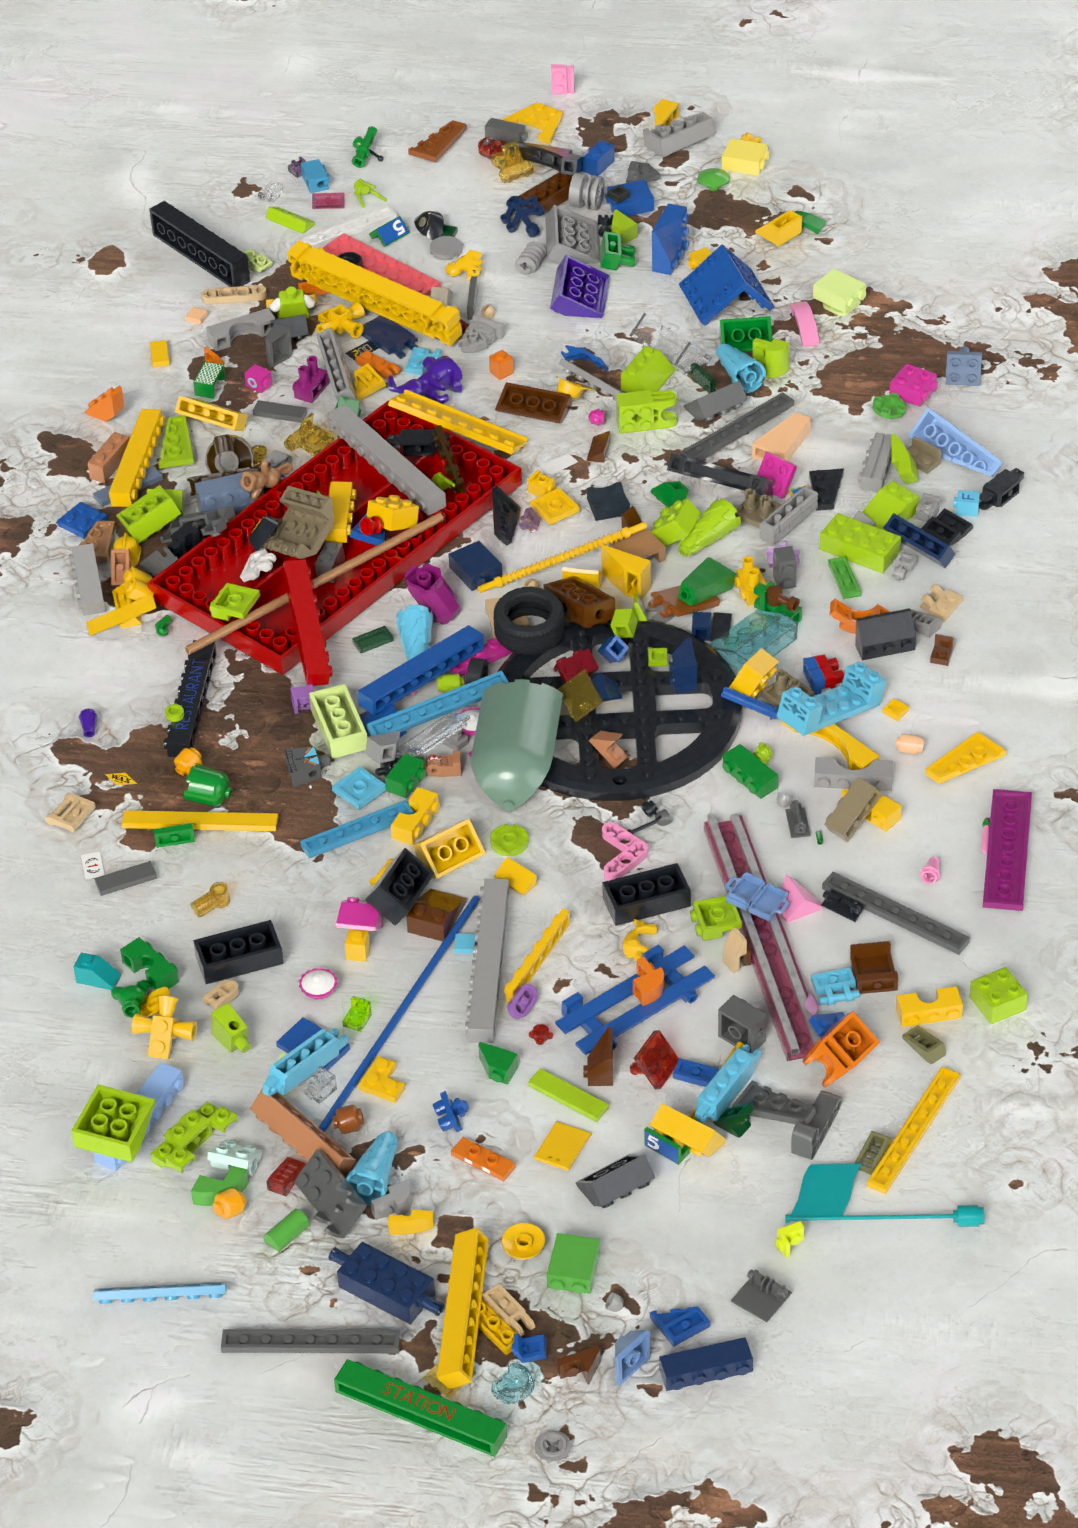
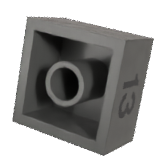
(741, 1023)

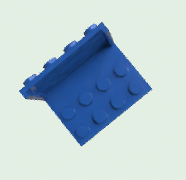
(719, 282)

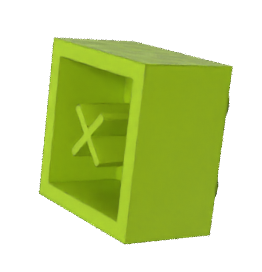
(675, 522)
(998, 995)

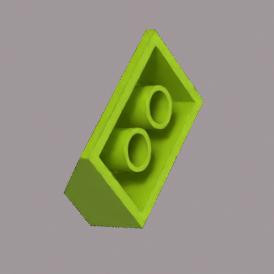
(646, 371)
(148, 514)

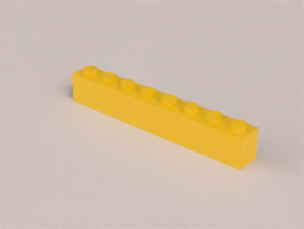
(136, 457)
(462, 1308)

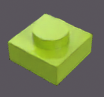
(657, 657)

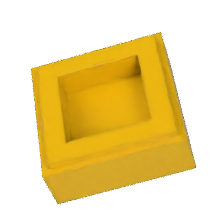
(895, 709)

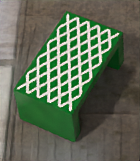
(207, 378)

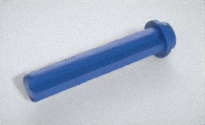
(750, 702)

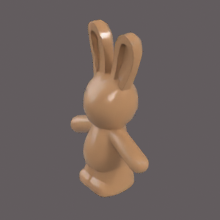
(267, 477)

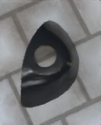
(433, 226)
(262, 531)

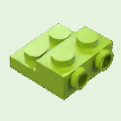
(233, 602)
(714, 917)

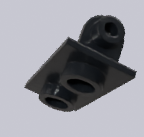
(842, 905)

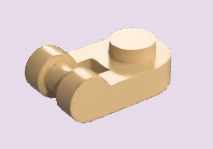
(226, 990)

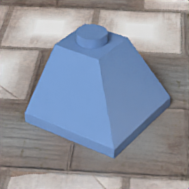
(631, 1353)

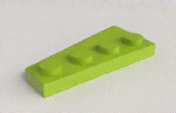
(176, 444)

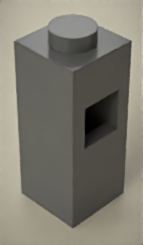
(505, 130)

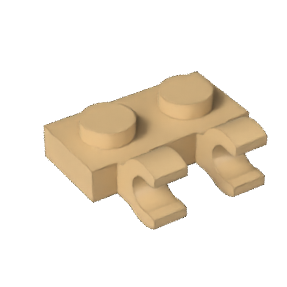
(945, 603)

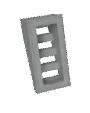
(926, 623)

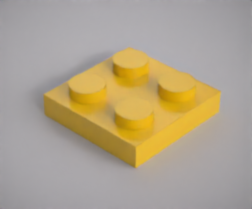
(554, 506)

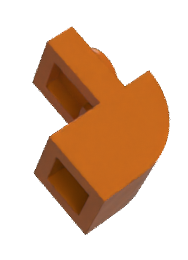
(649, 984)

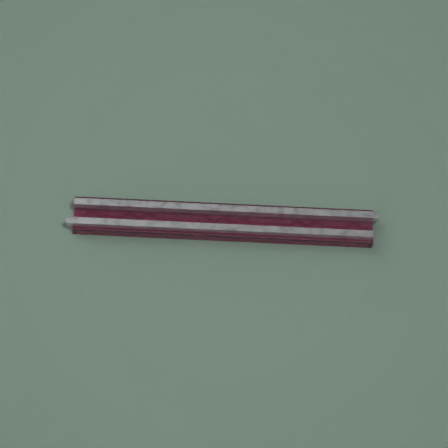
(769, 945)

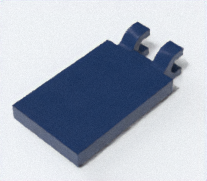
(389, 336)

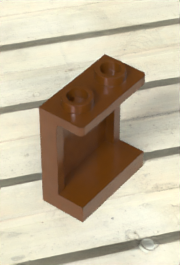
(873, 967)

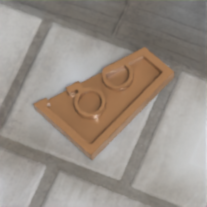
(101, 537)

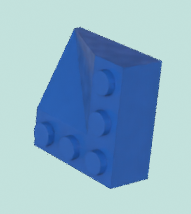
(669, 239)

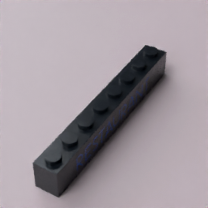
(192, 699)

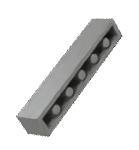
(336, 364)

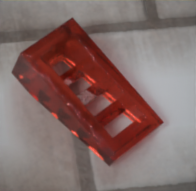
(285, 1187)

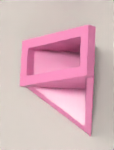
(801, 901)

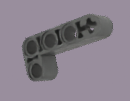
(808, 1138)

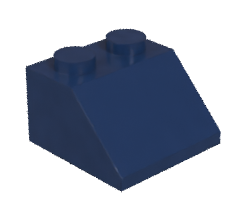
(683, 668)

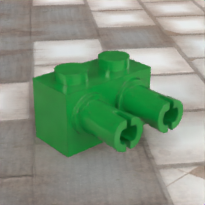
(612, 252)

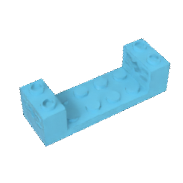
(859, 692)

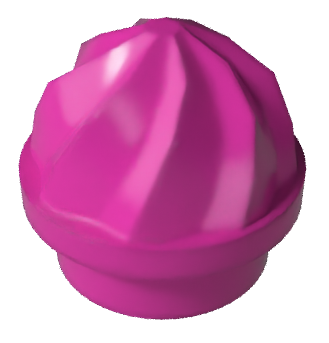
(596, 417)

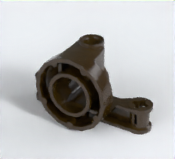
(241, 452)

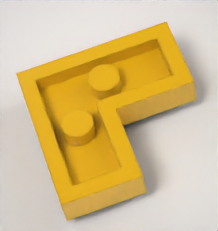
(378, 1080)

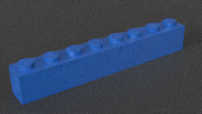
(420, 670)

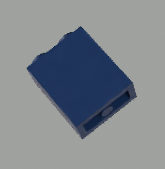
(475, 565)

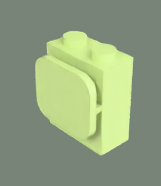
(839, 292)

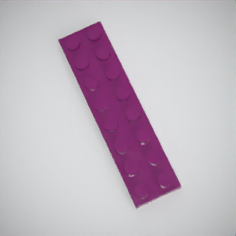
(1007, 850)

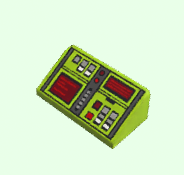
(639, 608)

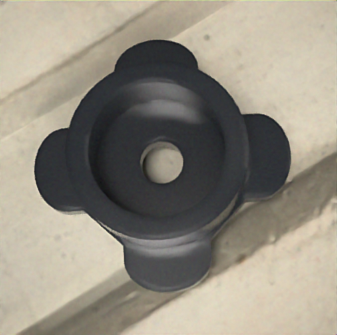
(649, 808)

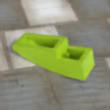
(903, 461)

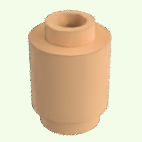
(909, 744)

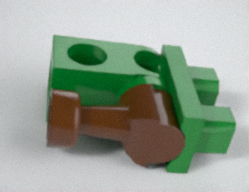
(772, 600)

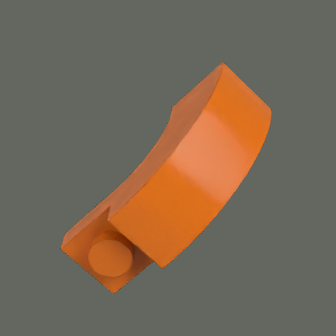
(848, 616)

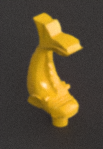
(631, 944)

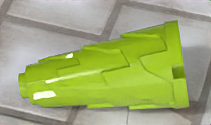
(713, 525)

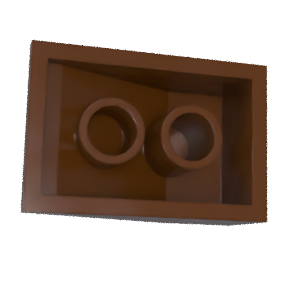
(434, 914)

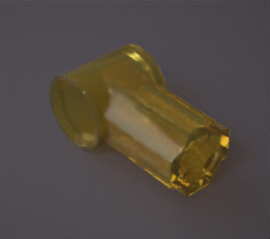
(216, 897)

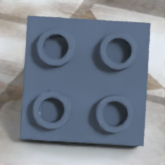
(963, 367)

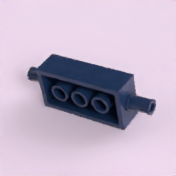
(386, 1282)

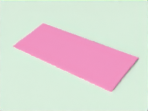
(811, 1004)

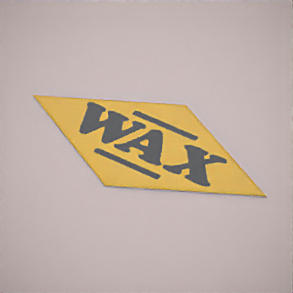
(120, 779)

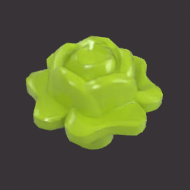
(763, 753)

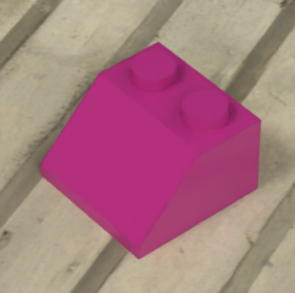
(358, 915)

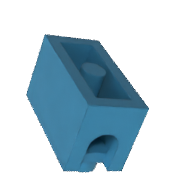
(315, 176)

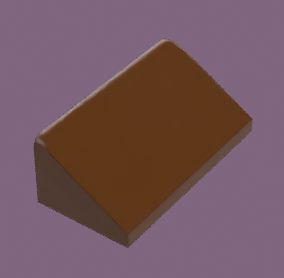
(599, 447)

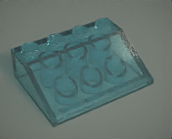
(756, 631)

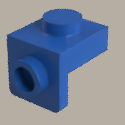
(529, 1348)

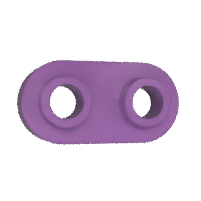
(519, 1004)

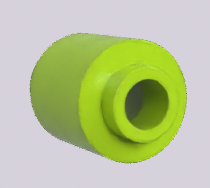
(449, 682)

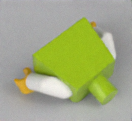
(292, 303)

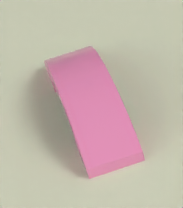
(806, 323)

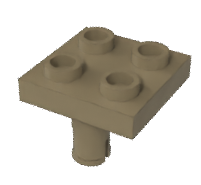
(755, 508)
(783, 682)

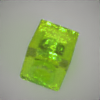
(358, 1014)

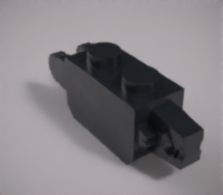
(415, 442)
(1001, 489)

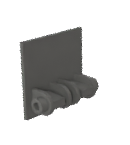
(761, 1295)

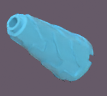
(741, 367)
(415, 629)
(373, 1169)

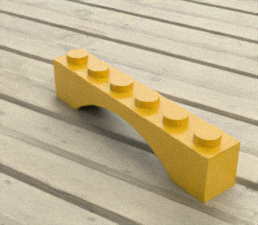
(854, 751)

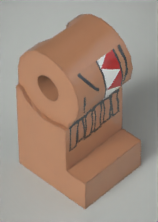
(444, 765)

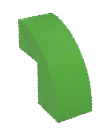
(207, 1188)

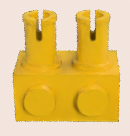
(747, 579)

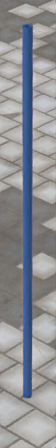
(399, 1013)

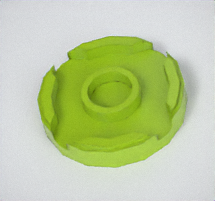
(509, 840)

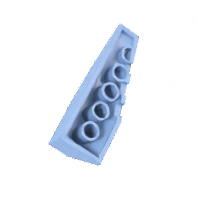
(954, 443)

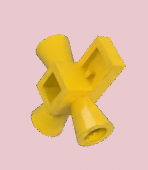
(341, 319)
(163, 1028)

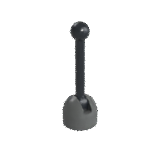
(662, 818)

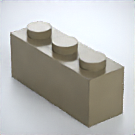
(852, 809)

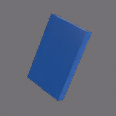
(300, 1033)

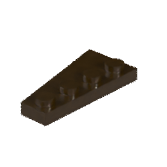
(450, 469)

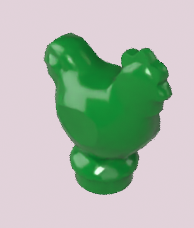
(131, 997)

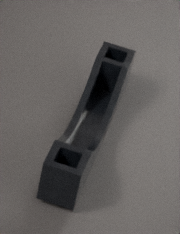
(719, 474)

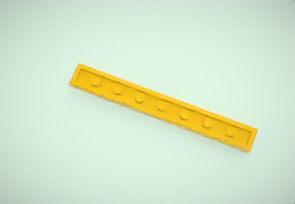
(201, 820)
(913, 1130)

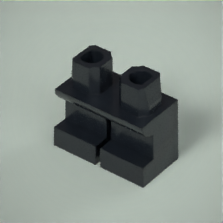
(184, 540)

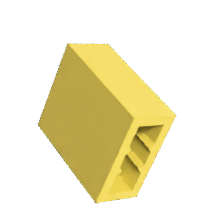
(745, 156)

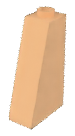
(783, 438)

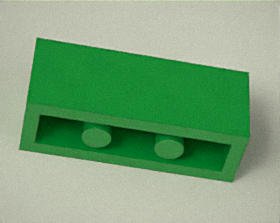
(750, 771)

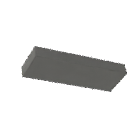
(472, 297)
(279, 411)
(125, 878)

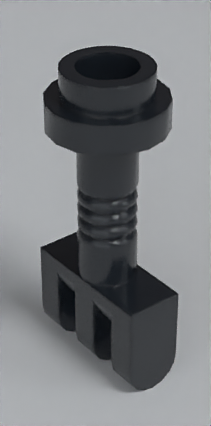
(605, 222)

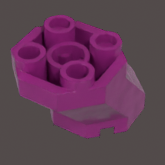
(433, 592)

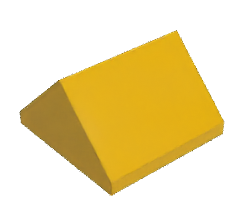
(589, 576)

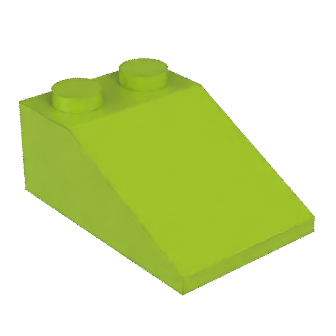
(889, 500)

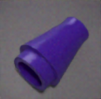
(88, 722)

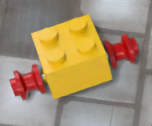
(390, 514)

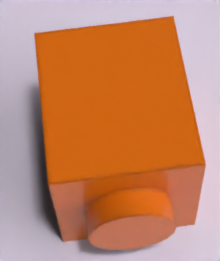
(501, 364)

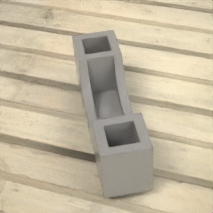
(223, 333)
(832, 775)

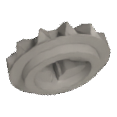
(553, 1438)

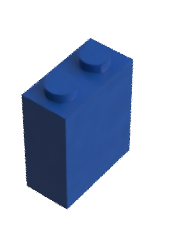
(639, 202)

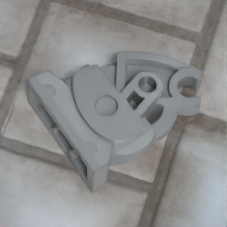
(480, 334)

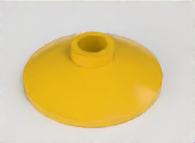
(151, 1004)
(526, 1235)

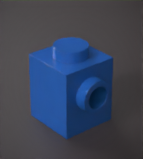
(613, 649)

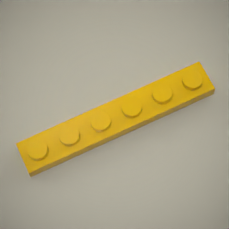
(539, 953)

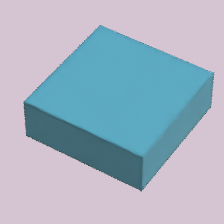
(464, 943)

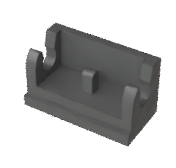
(157, 563)

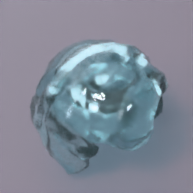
(514, 1385)

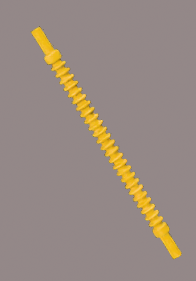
(498, 582)

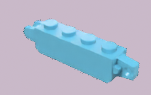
(303, 1061)
(726, 1084)

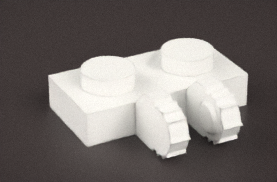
(257, 562)

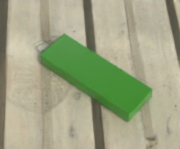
(844, 577)

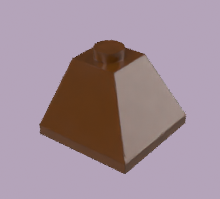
(600, 1062)

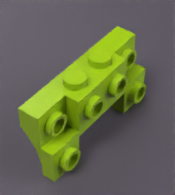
(190, 1134)

